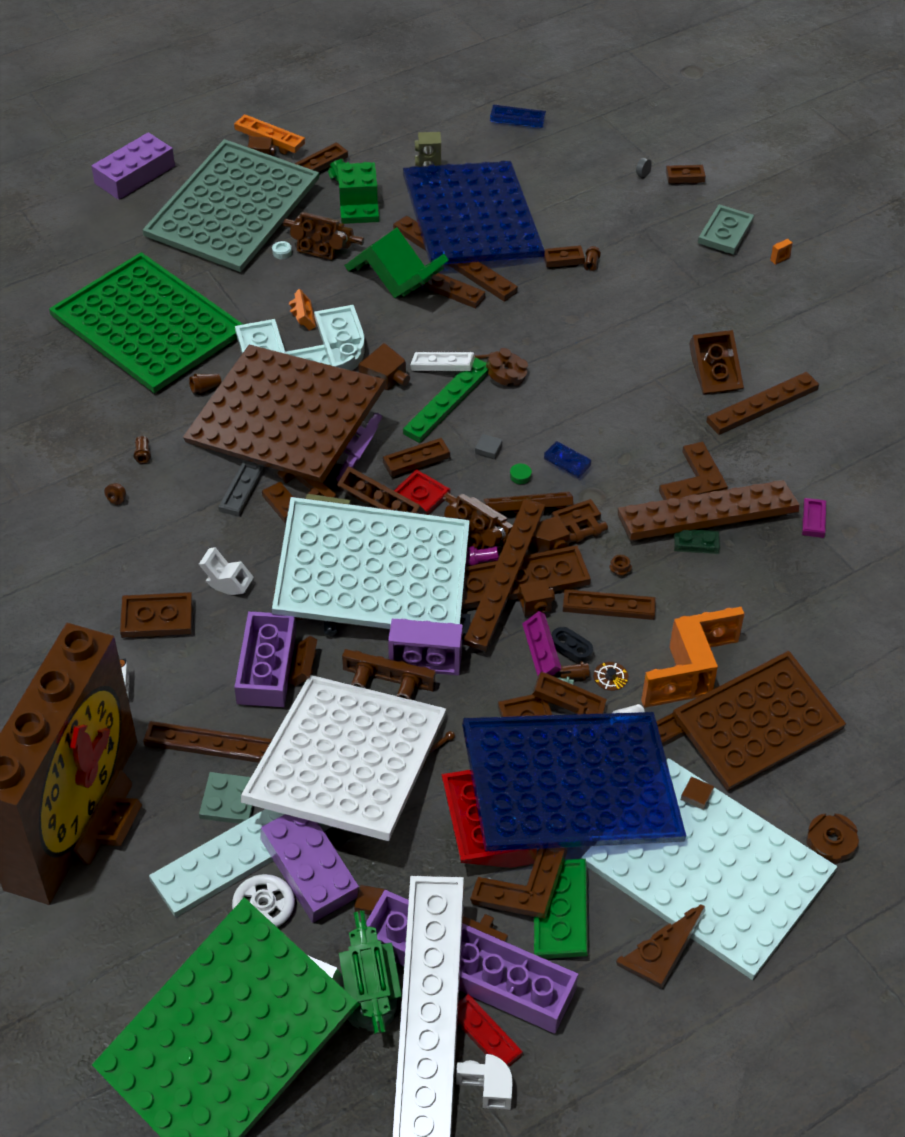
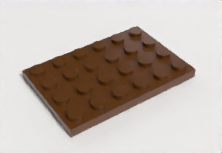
(758, 720)

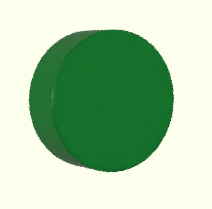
(520, 473)

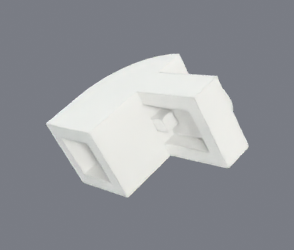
(225, 576)
(493, 1076)

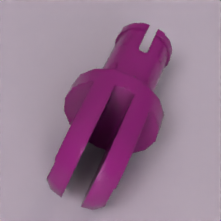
(476, 556)

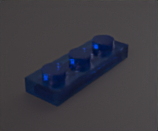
(517, 116)

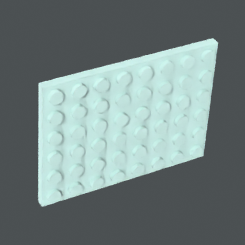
(370, 565)
(733, 864)

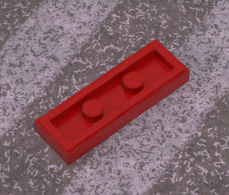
(486, 1032)

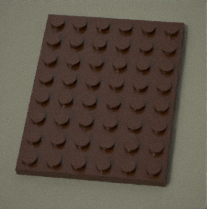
(285, 412)

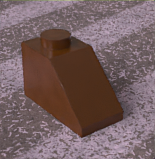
(550, 535)

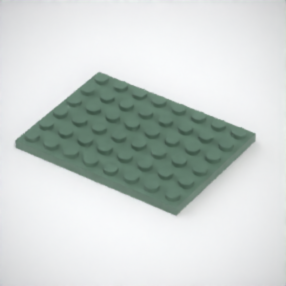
(231, 205)

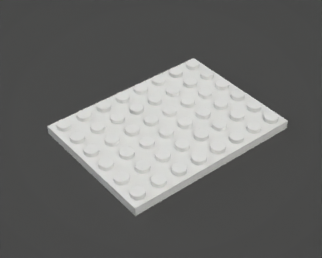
(345, 757)

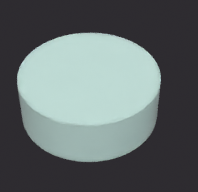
(282, 250)

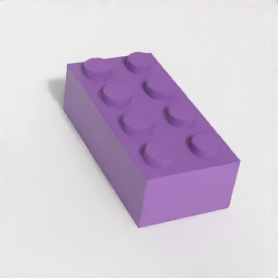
(133, 165)
(265, 659)
(309, 865)

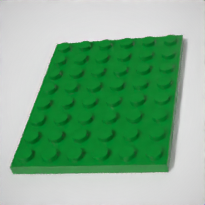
(147, 321)
(226, 1031)

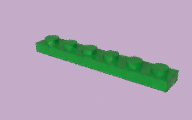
(445, 401)

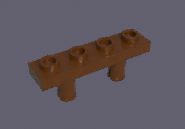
(398, 672)

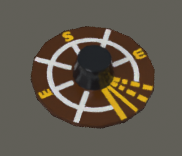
(610, 676)

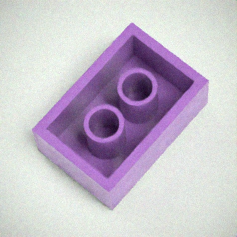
(426, 644)

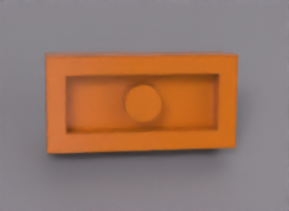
(303, 310)

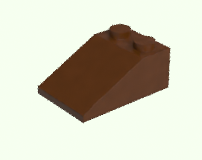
(716, 362)

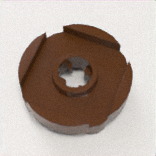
(504, 358)
(833, 850)

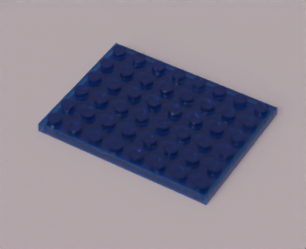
(472, 212)
(571, 781)

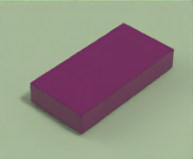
(814, 517)

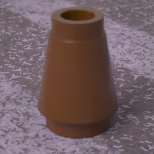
(203, 382)

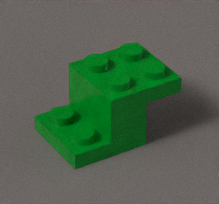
(358, 193)

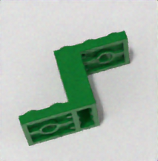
(397, 264)

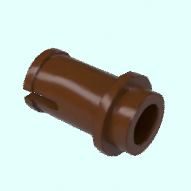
(592, 255)
(142, 452)
(576, 671)

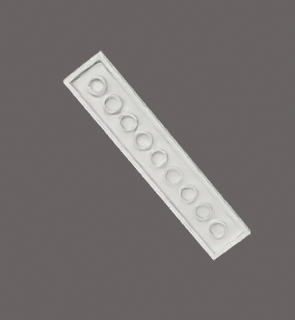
(429, 1008)

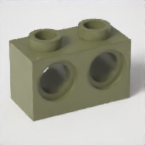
(428, 149)

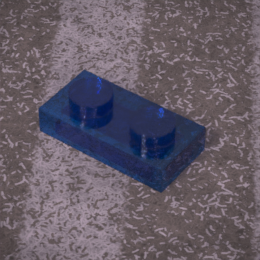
(567, 459)

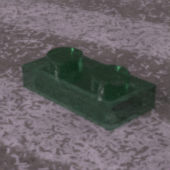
(697, 541)

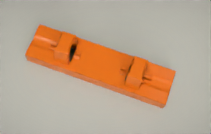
(282, 138)

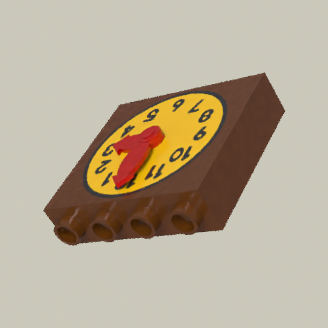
(60, 758)

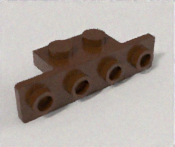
(109, 820)

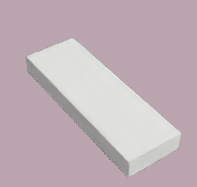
(442, 361)

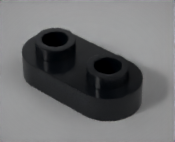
(573, 644)

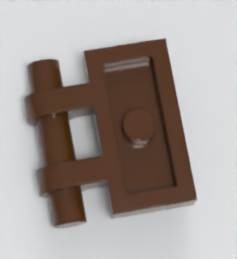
(579, 515)

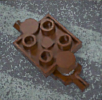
(321, 235)
(485, 524)

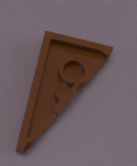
(659, 954)

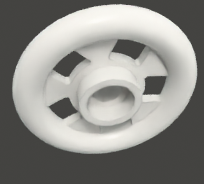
(273, 884)

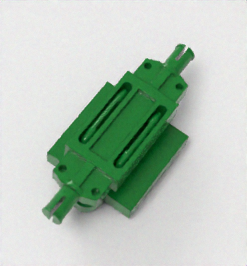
(370, 972)

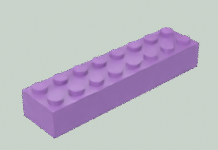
(490, 968)

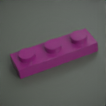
(541, 644)

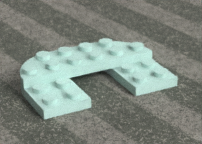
(338, 329)

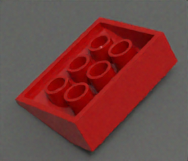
(467, 828)

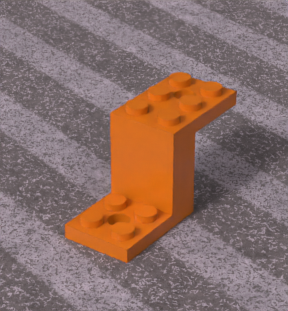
(692, 653)

